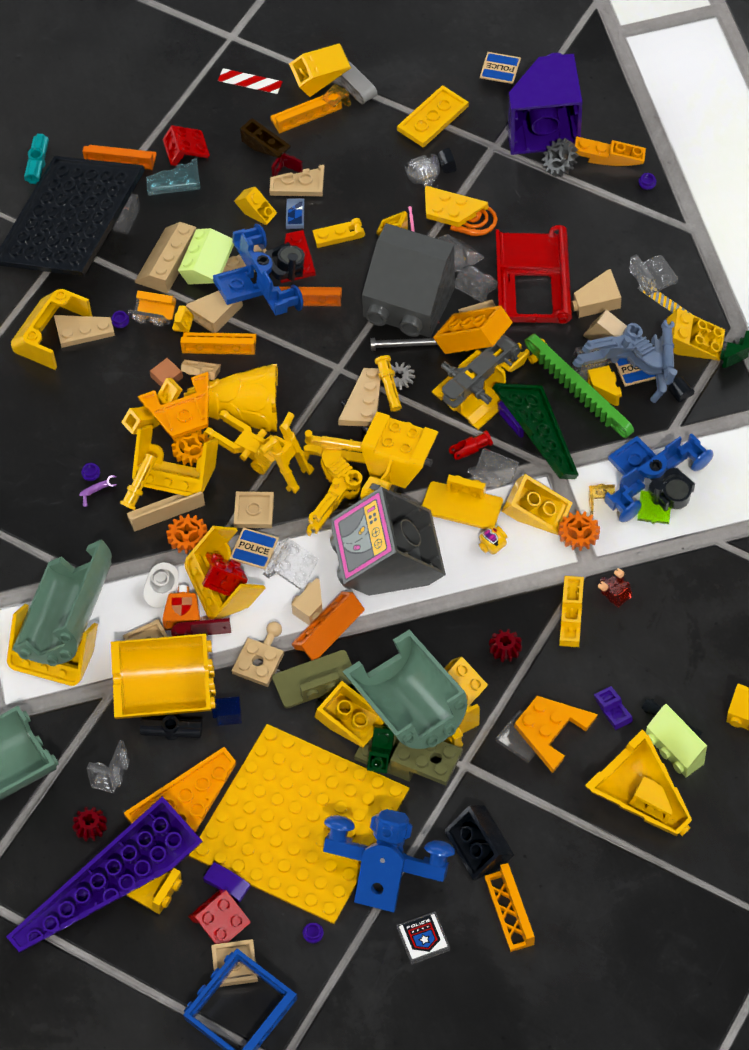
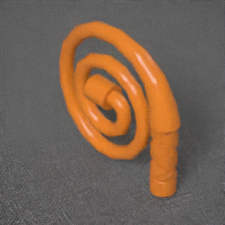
(474, 232)

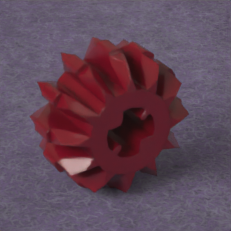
(505, 652)
(91, 830)

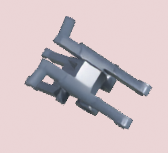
(637, 350)

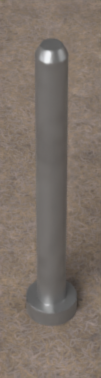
(401, 343)

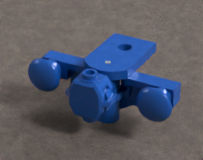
(385, 860)

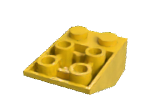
(319, 68)
(695, 336)

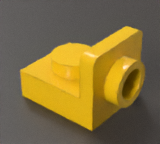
(182, 320)

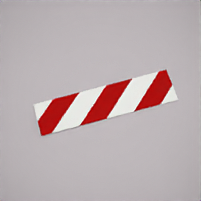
(250, 81)

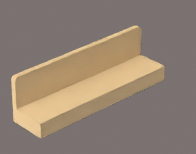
(164, 510)

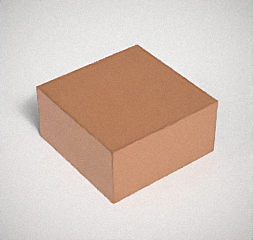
(165, 370)

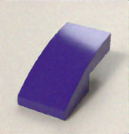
(613, 708)
(226, 880)

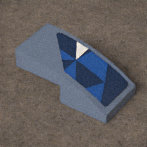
(295, 213)

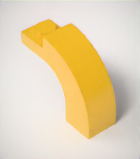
(140, 417)

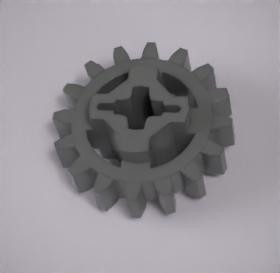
(560, 157)

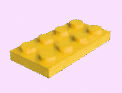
(432, 116)

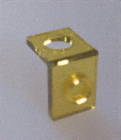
(343, 96)
(599, 492)

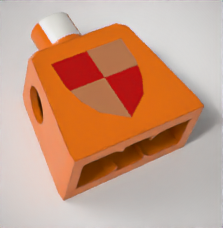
(180, 608)

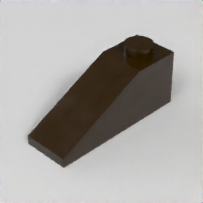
(262, 139)

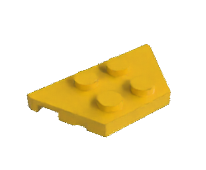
(451, 207)

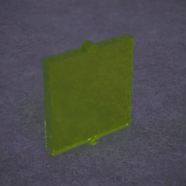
(650, 512)

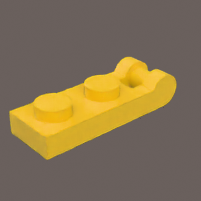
(338, 233)

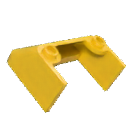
(29, 336)
(173, 476)
(214, 603)
(66, 673)

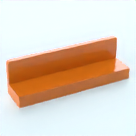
(120, 155)
(320, 295)
(329, 625)

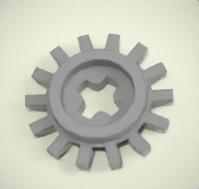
(399, 382)

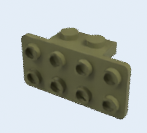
(312, 679)

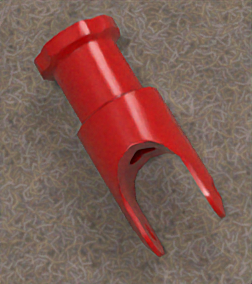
(471, 445)

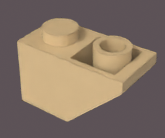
(309, 603)

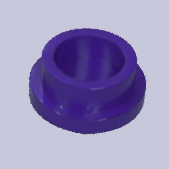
(647, 181)
(120, 319)
(90, 472)
(313, 932)

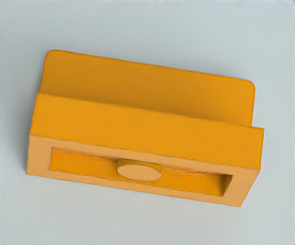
(156, 304)

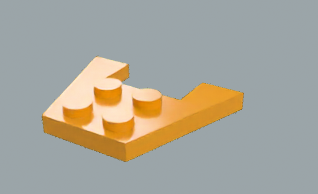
(184, 414)
(543, 723)

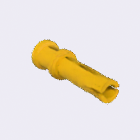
(387, 375)
(135, 490)

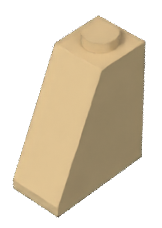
(597, 296)
(213, 311)
(605, 326)

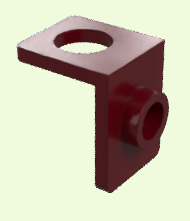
(288, 161)

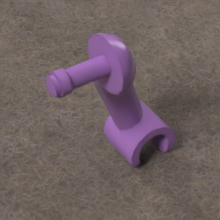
(94, 488)

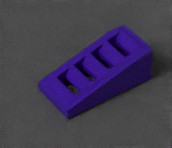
(509, 419)

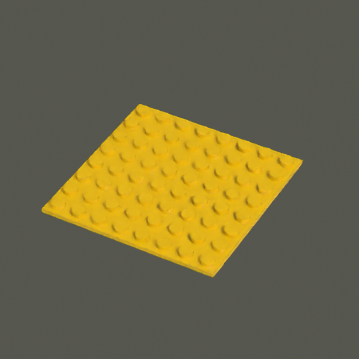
(275, 816)

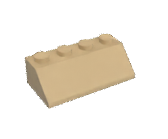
(166, 257)

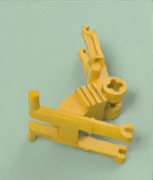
(265, 451)
(337, 471)

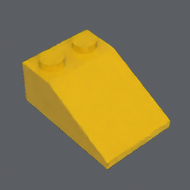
(536, 505)
(348, 715)

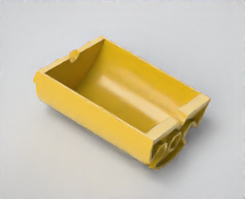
(162, 676)

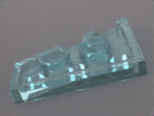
(176, 180)

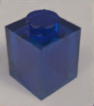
(227, 711)

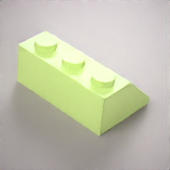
(205, 256)
(676, 741)

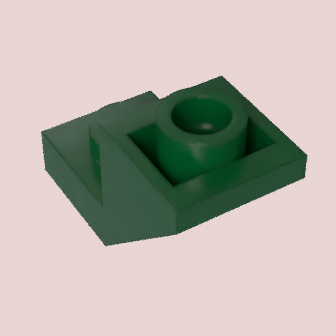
(735, 352)
(381, 750)

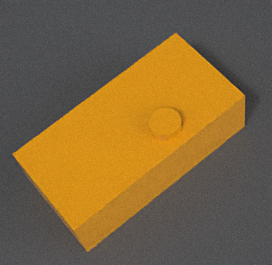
(473, 329)

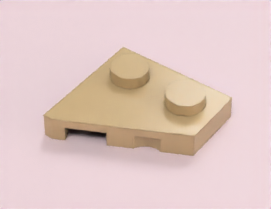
(197, 368)

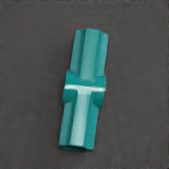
(36, 158)

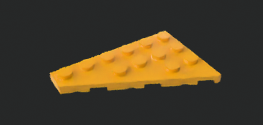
(192, 791)

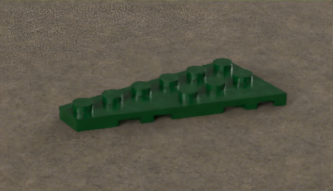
(535, 416)

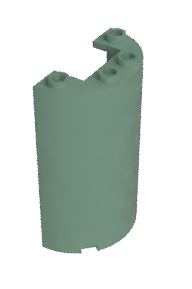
(63, 608)
(412, 694)
(21, 753)

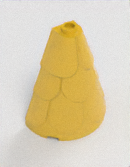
(246, 396)
(624, 774)

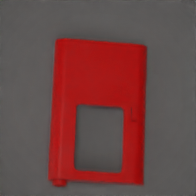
(534, 256)

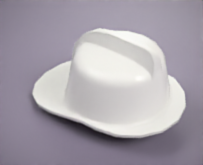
(160, 583)

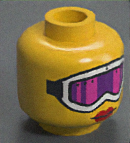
(492, 540)

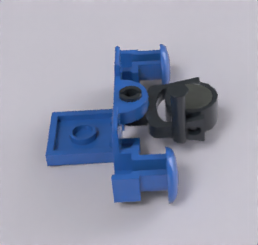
(237, 283)
(638, 462)

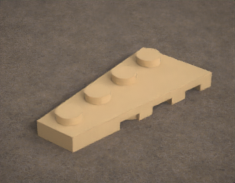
(363, 400)

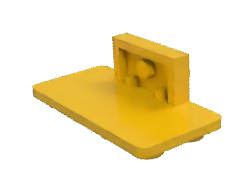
(463, 502)

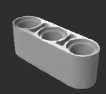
(357, 85)

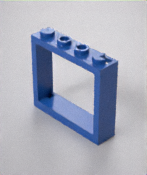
(218, 978)

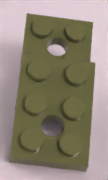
(407, 760)

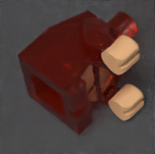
(616, 588)

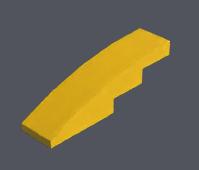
(571, 611)

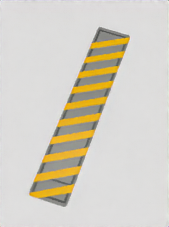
(664, 301)

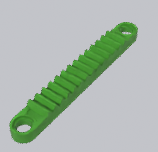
(579, 386)

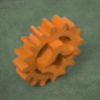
(579, 530)
(186, 533)

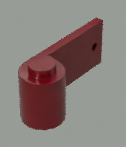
(207, 627)

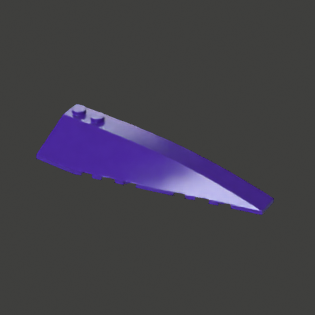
(134, 858)

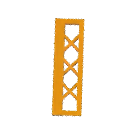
(304, 113)
(218, 343)
(517, 906)

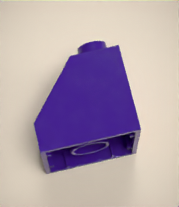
(545, 105)

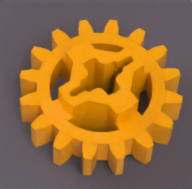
(191, 446)

